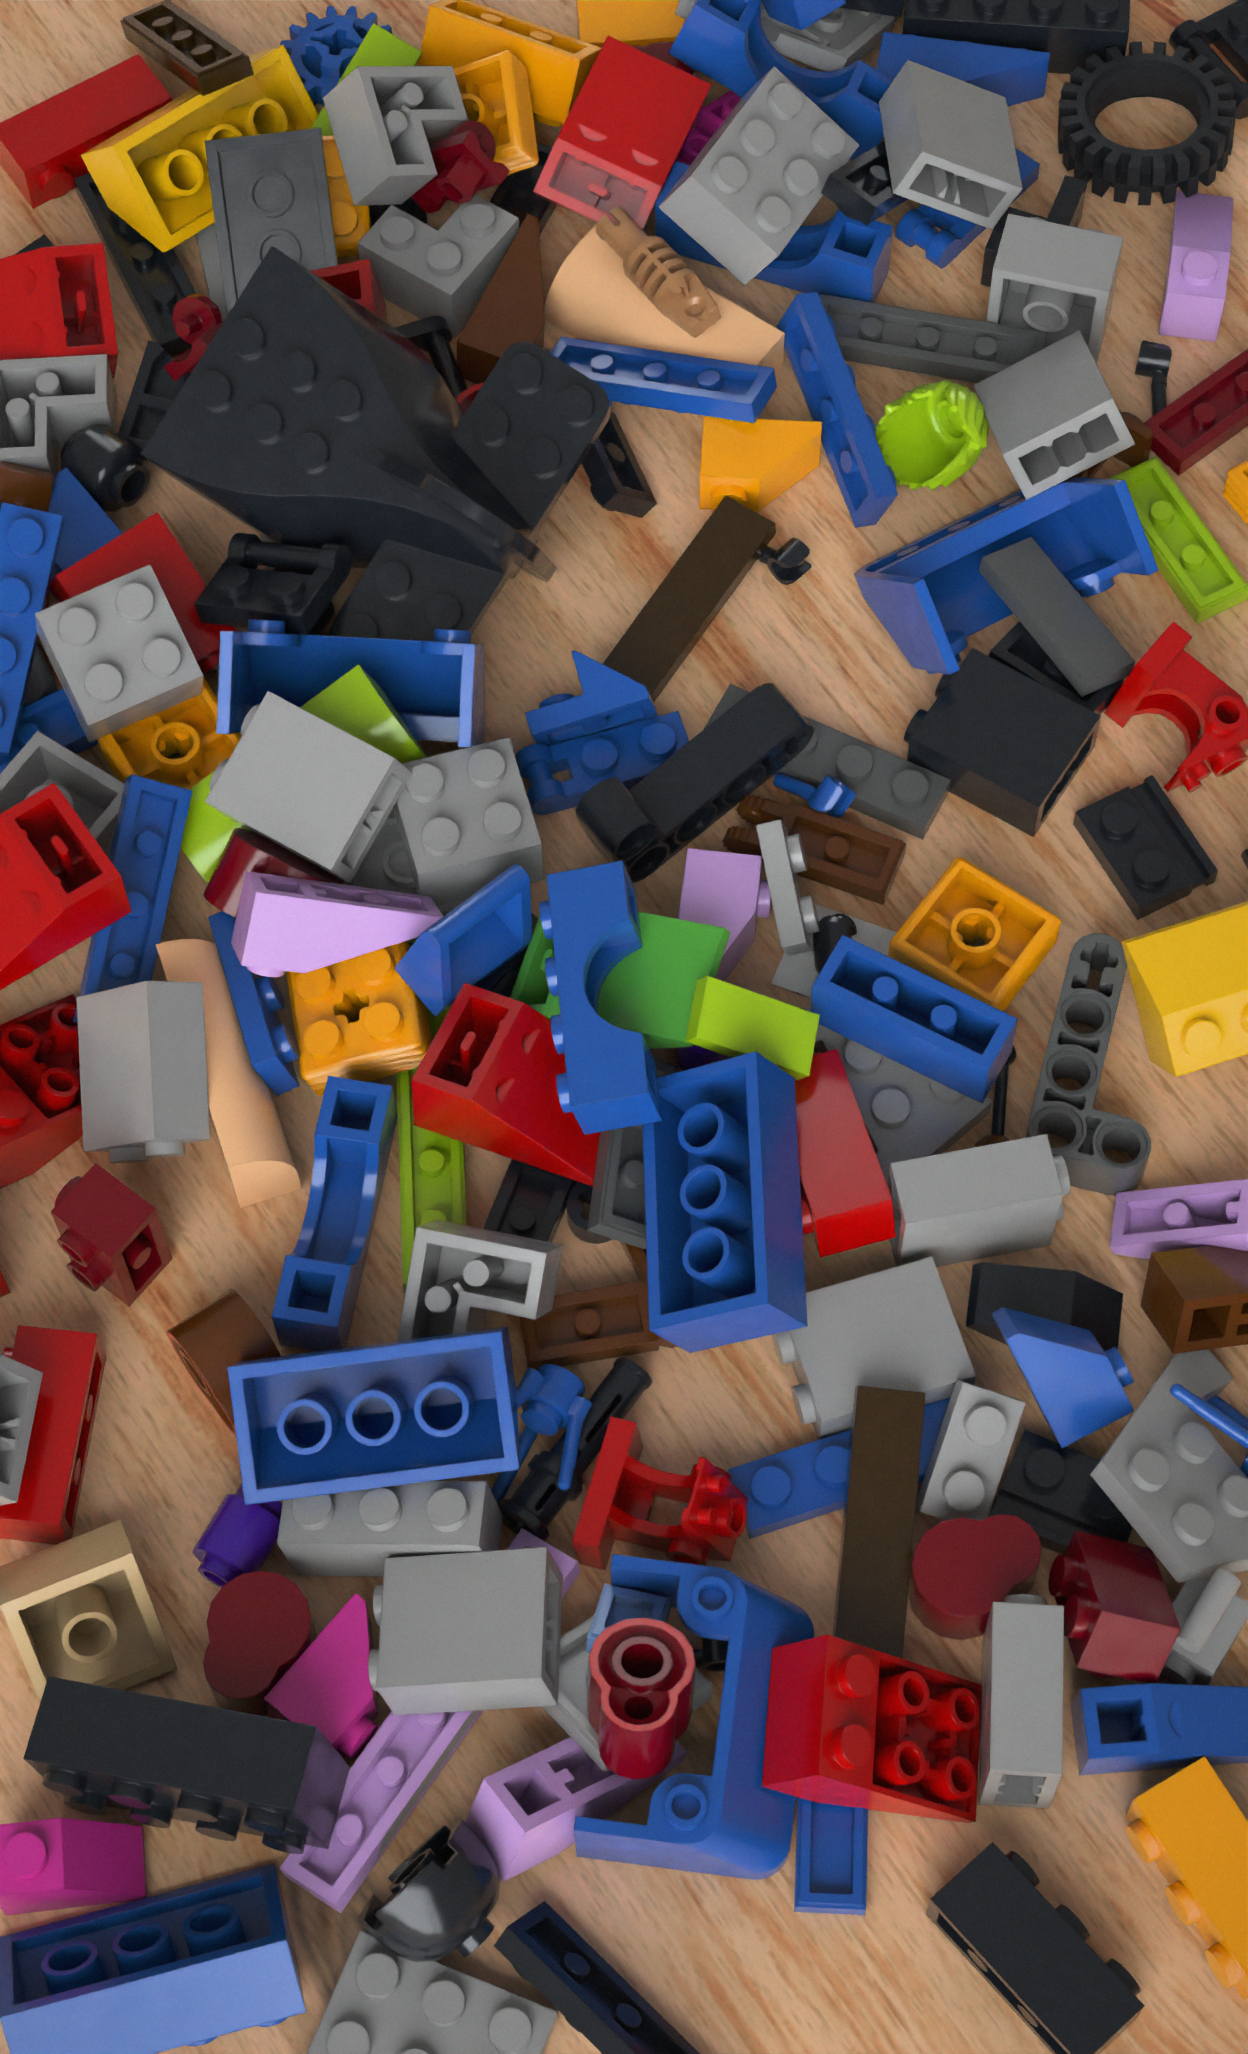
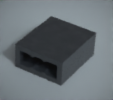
(1002, 740)

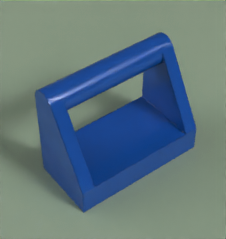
(470, 941)

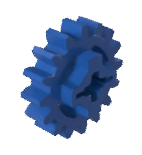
(326, 48)

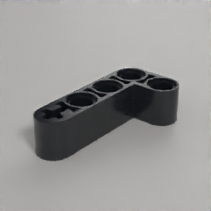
(695, 783)

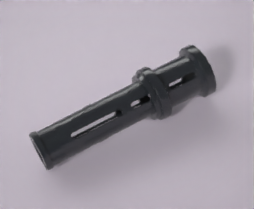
(539, 1496)

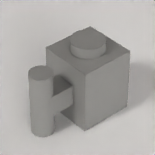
(1209, 1625)

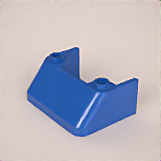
(933, 588)
(429, 683)
(726, 1819)

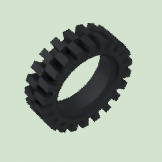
(1146, 76)

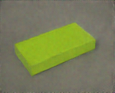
(744, 1021)

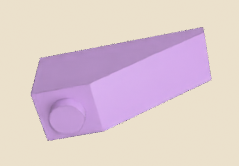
(1197, 267)
(725, 893)
(317, 923)
(1180, 1218)
(532, 1805)

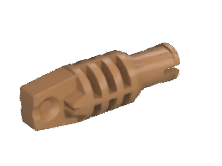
(660, 274)

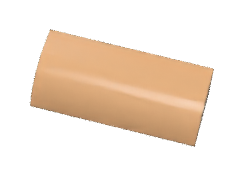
(601, 304)
(237, 1095)

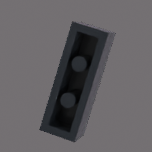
(1035, 1954)

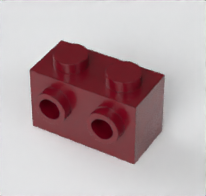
(110, 1235)
(1114, 1607)

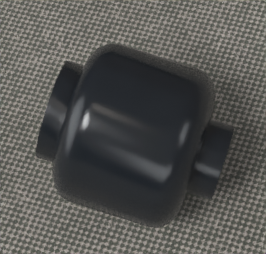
(107, 466)

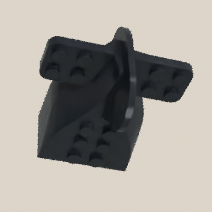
(346, 434)

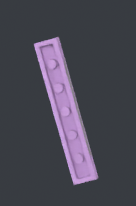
(390, 1783)

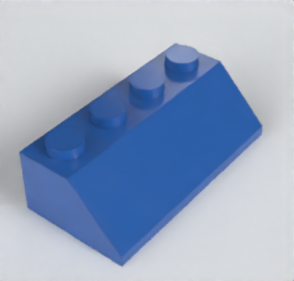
(375, 1415)
(153, 1971)

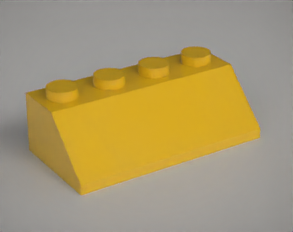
(158, 166)
(1193, 989)

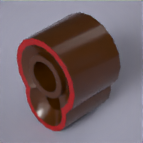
(216, 1338)

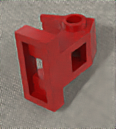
(1195, 700)
(624, 1495)

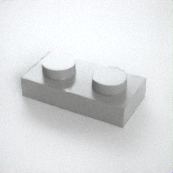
(783, 859)
(969, 1453)

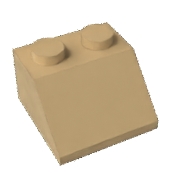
(85, 1613)

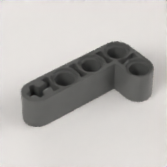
(1082, 1059)

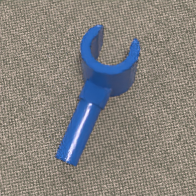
(830, 796)

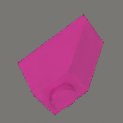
(332, 1682)
(69, 1864)

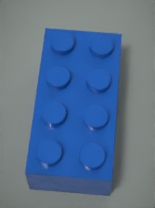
(724, 1205)

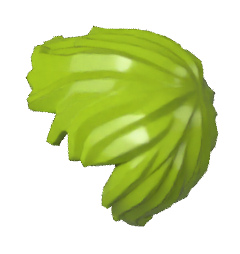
(932, 434)

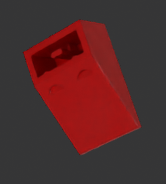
(622, 135)
(57, 304)
(52, 884)
(496, 1086)
(38, 1089)
(871, 1731)

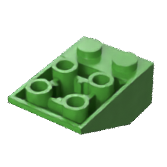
(648, 988)

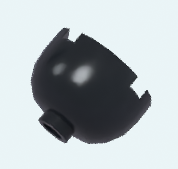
(437, 1898)

